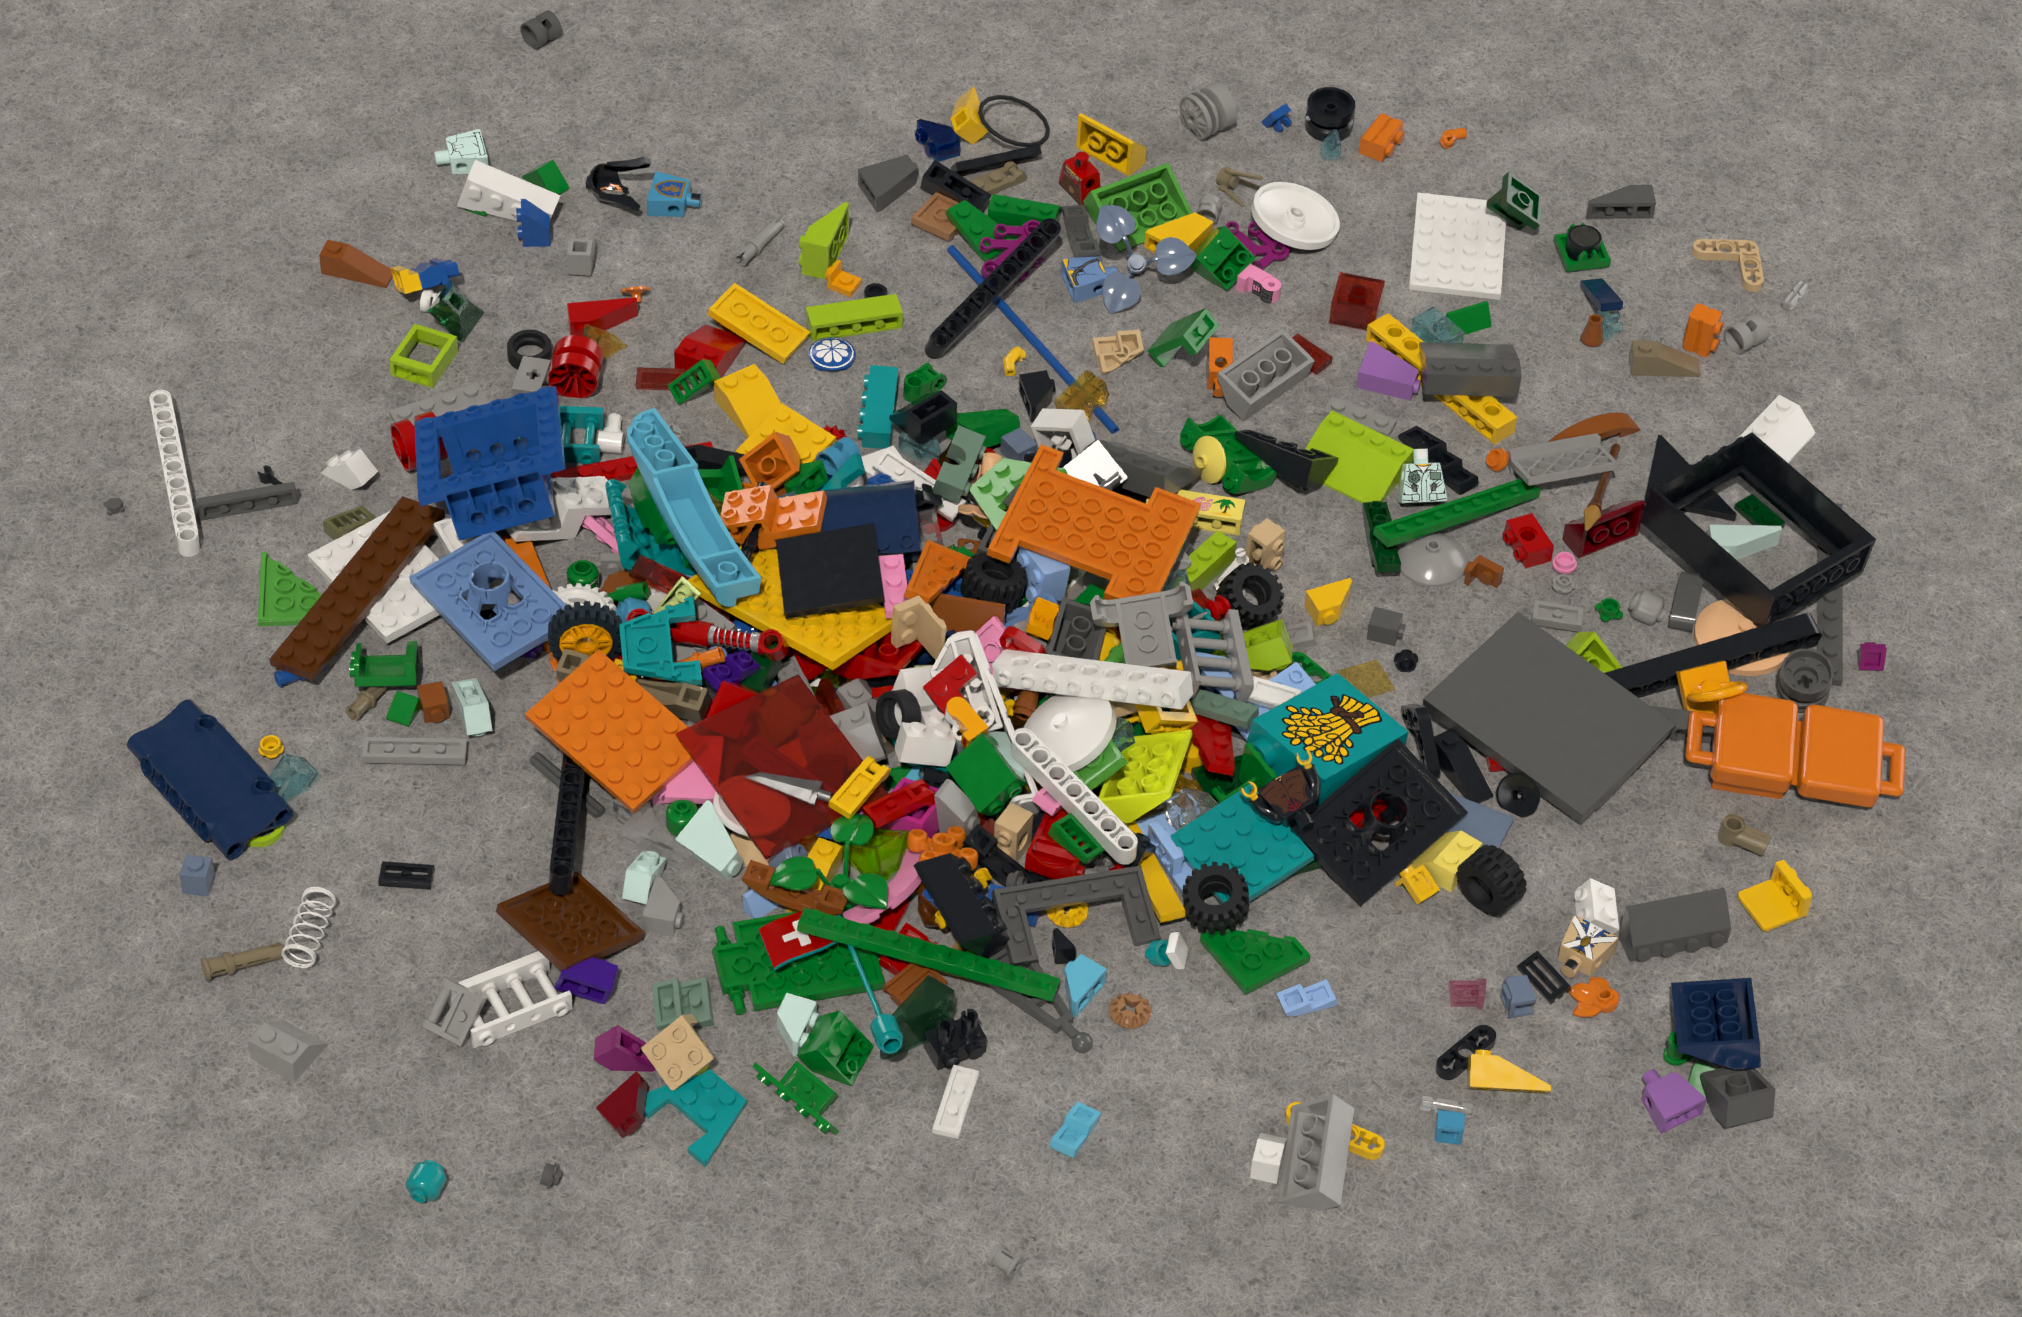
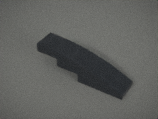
(1451, 465)

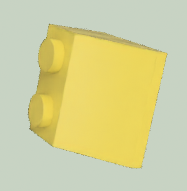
(1445, 857)

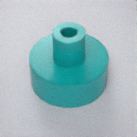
(1157, 953)

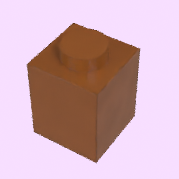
(433, 702)

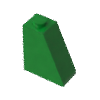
(990, 423)

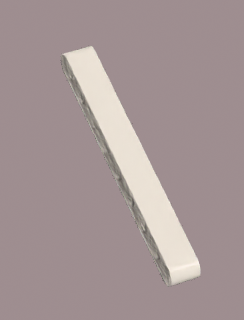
(174, 473)

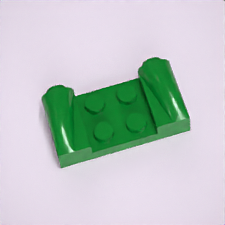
(1244, 469)

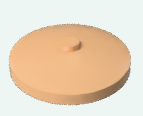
(1725, 619)

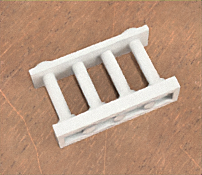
(511, 976)

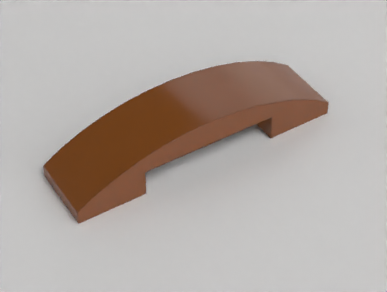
(1604, 425)
(828, 901)

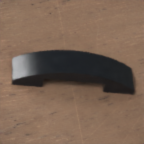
(994, 859)

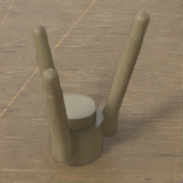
(1229, 178)

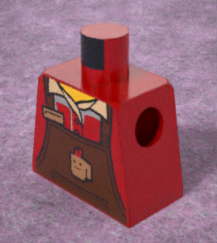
(1079, 177)

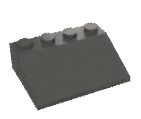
(1470, 369)
(1149, 470)

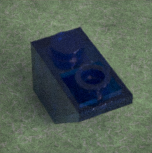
(938, 140)

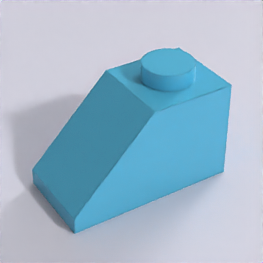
(1082, 982)

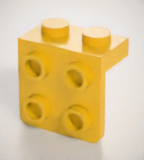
(1777, 899)

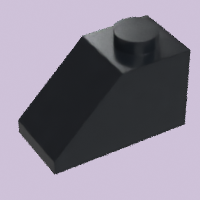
(1036, 392)

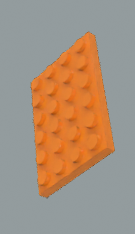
(613, 730)

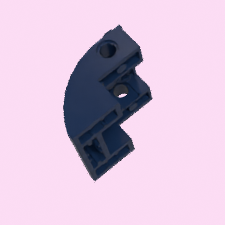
(887, 505)

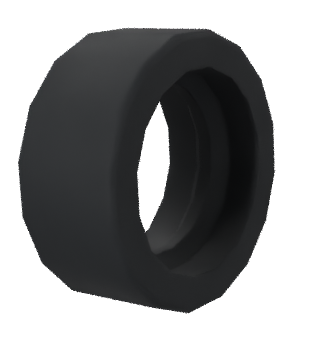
(526, 338)
(886, 715)

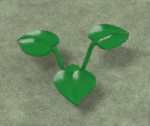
(866, 890)

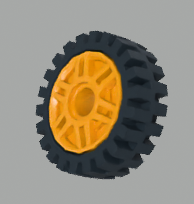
(585, 630)

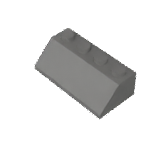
(1264, 374)
(1316, 1153)

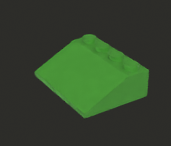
(1149, 197)

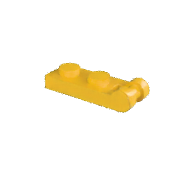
(859, 787)

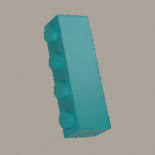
(879, 404)

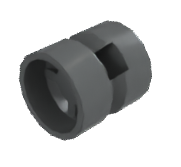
(541, 29)

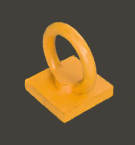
(1705, 685)

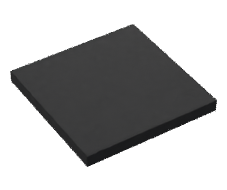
(830, 571)

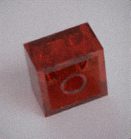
(1356, 300)

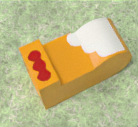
(965, 719)

